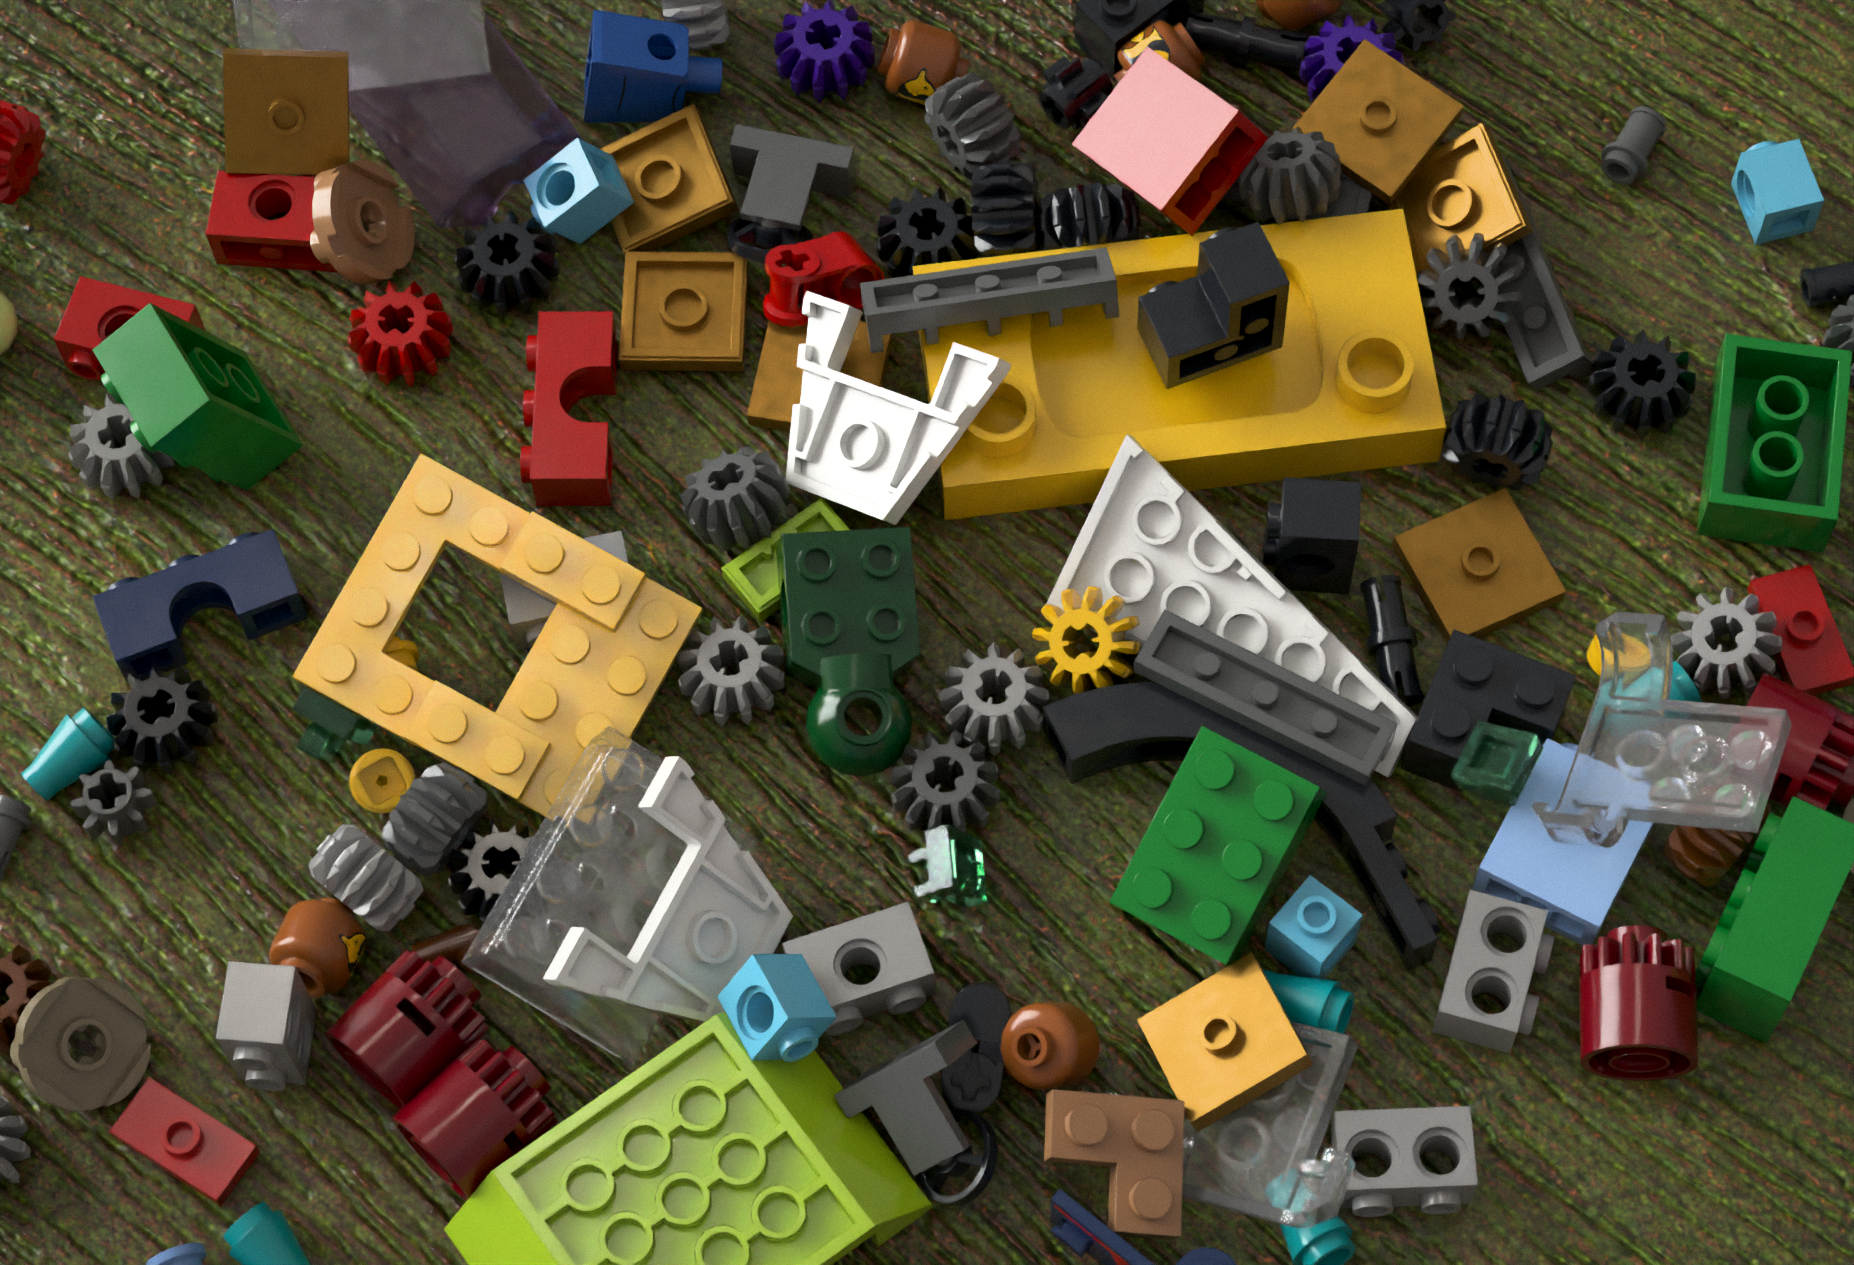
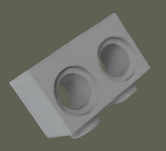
(1482, 969)
(266, 1024)
(1399, 1141)

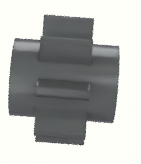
(129, 803)

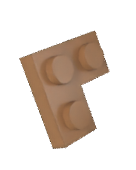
(1138, 1142)

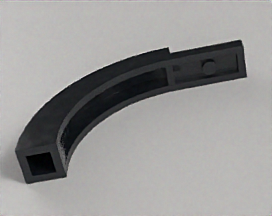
(1153, 723)

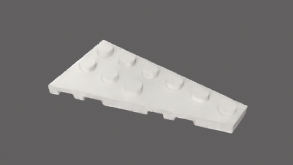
(1171, 554)

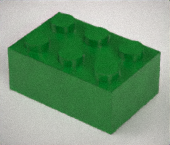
(195, 398)
(1775, 443)
(1218, 846)
(1774, 918)

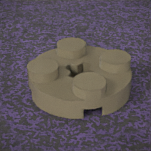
(43, 1045)

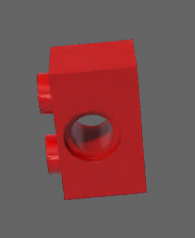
(240, 224)
(97, 312)

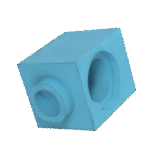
(1777, 190)
(577, 191)
(1313, 930)
(777, 1007)

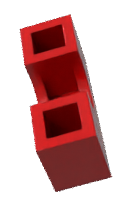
(571, 360)

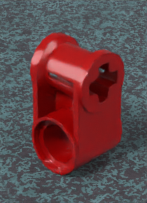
(824, 266)

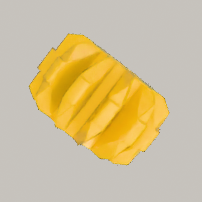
(1083, 615)

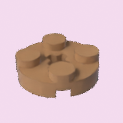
(354, 195)

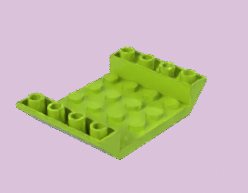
(696, 1167)

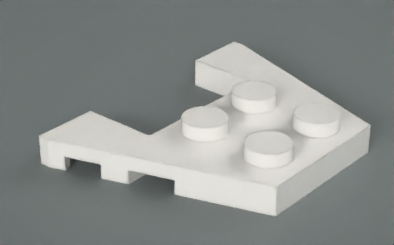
(867, 441)
(702, 926)

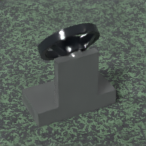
(782, 177)
(920, 1118)

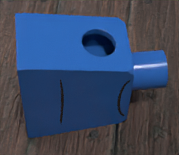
(642, 69)

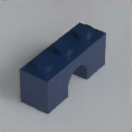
(148, 613)

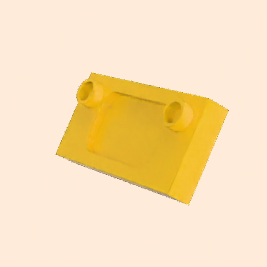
(1337, 398)

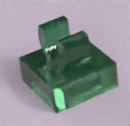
(330, 726)
(1497, 762)
(953, 867)

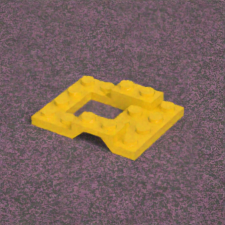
(586, 671)

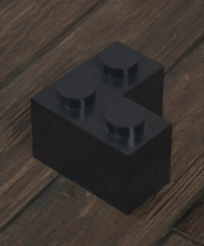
(1220, 315)
(1483, 685)

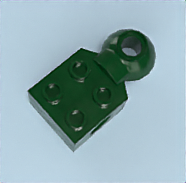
(850, 634)

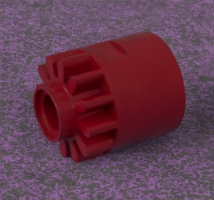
(1819, 747)
(1638, 1006)
(409, 1026)
(476, 1115)

